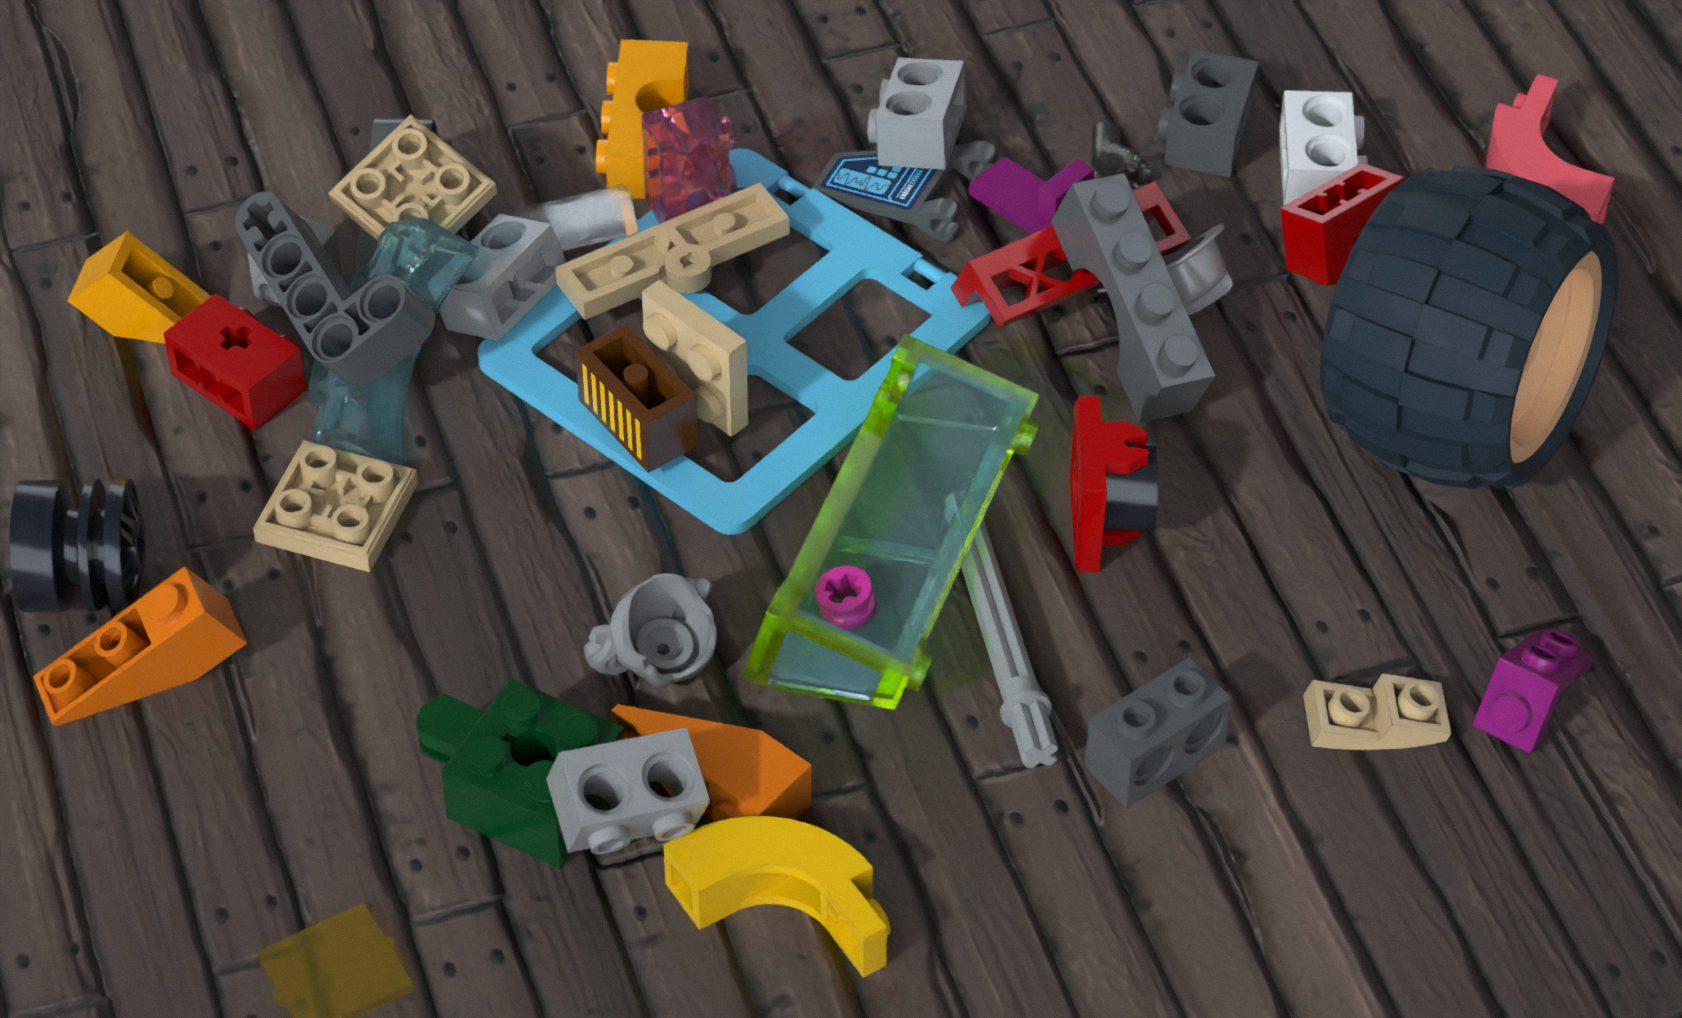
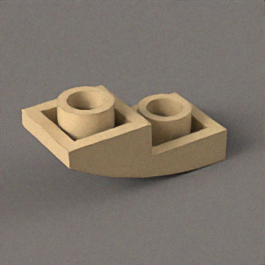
(1389, 716)

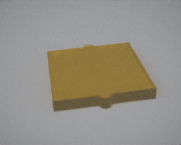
(335, 968)

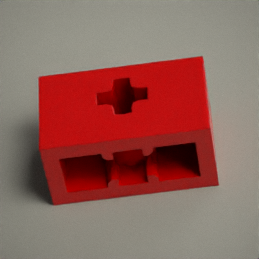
(1329, 219)
(235, 361)

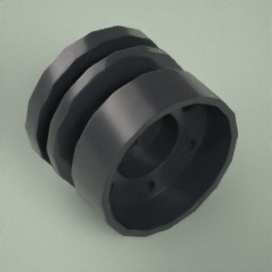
(66, 545)

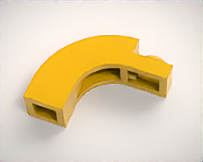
(780, 863)

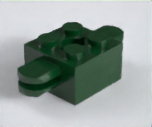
(496, 768)

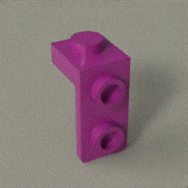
(1024, 196)
(1528, 687)

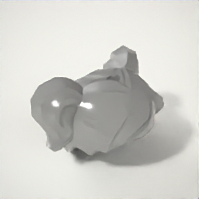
(655, 616)

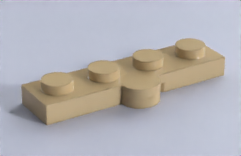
(673, 251)

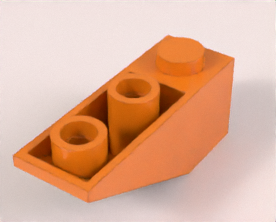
(146, 649)
(740, 765)

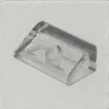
(586, 216)

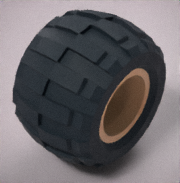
(1469, 327)

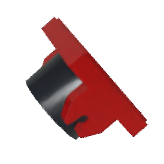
(1109, 483)

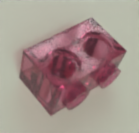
(686, 157)

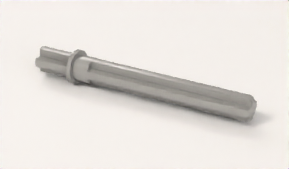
(1023, 705)

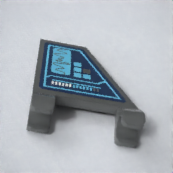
(902, 191)

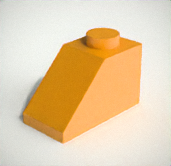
(134, 291)

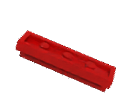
(1042, 251)

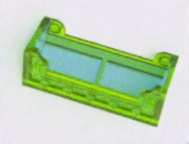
(902, 516)

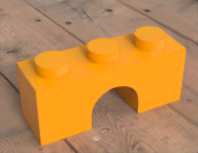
(642, 81)

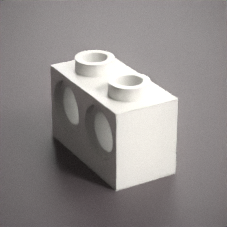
(1317, 140)

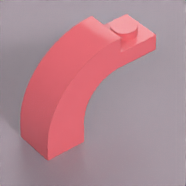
(1519, 149)

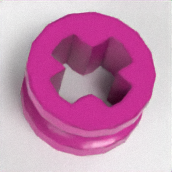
(838, 584)

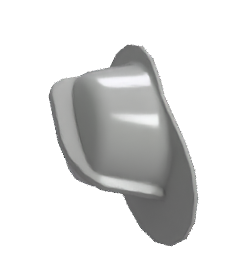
(1198, 271)

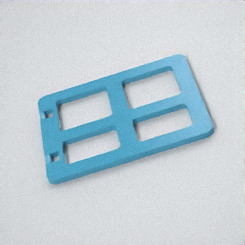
(840, 405)

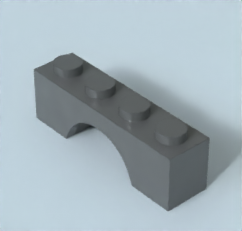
(1158, 346)

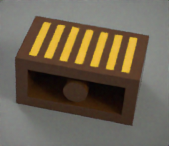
(637, 398)

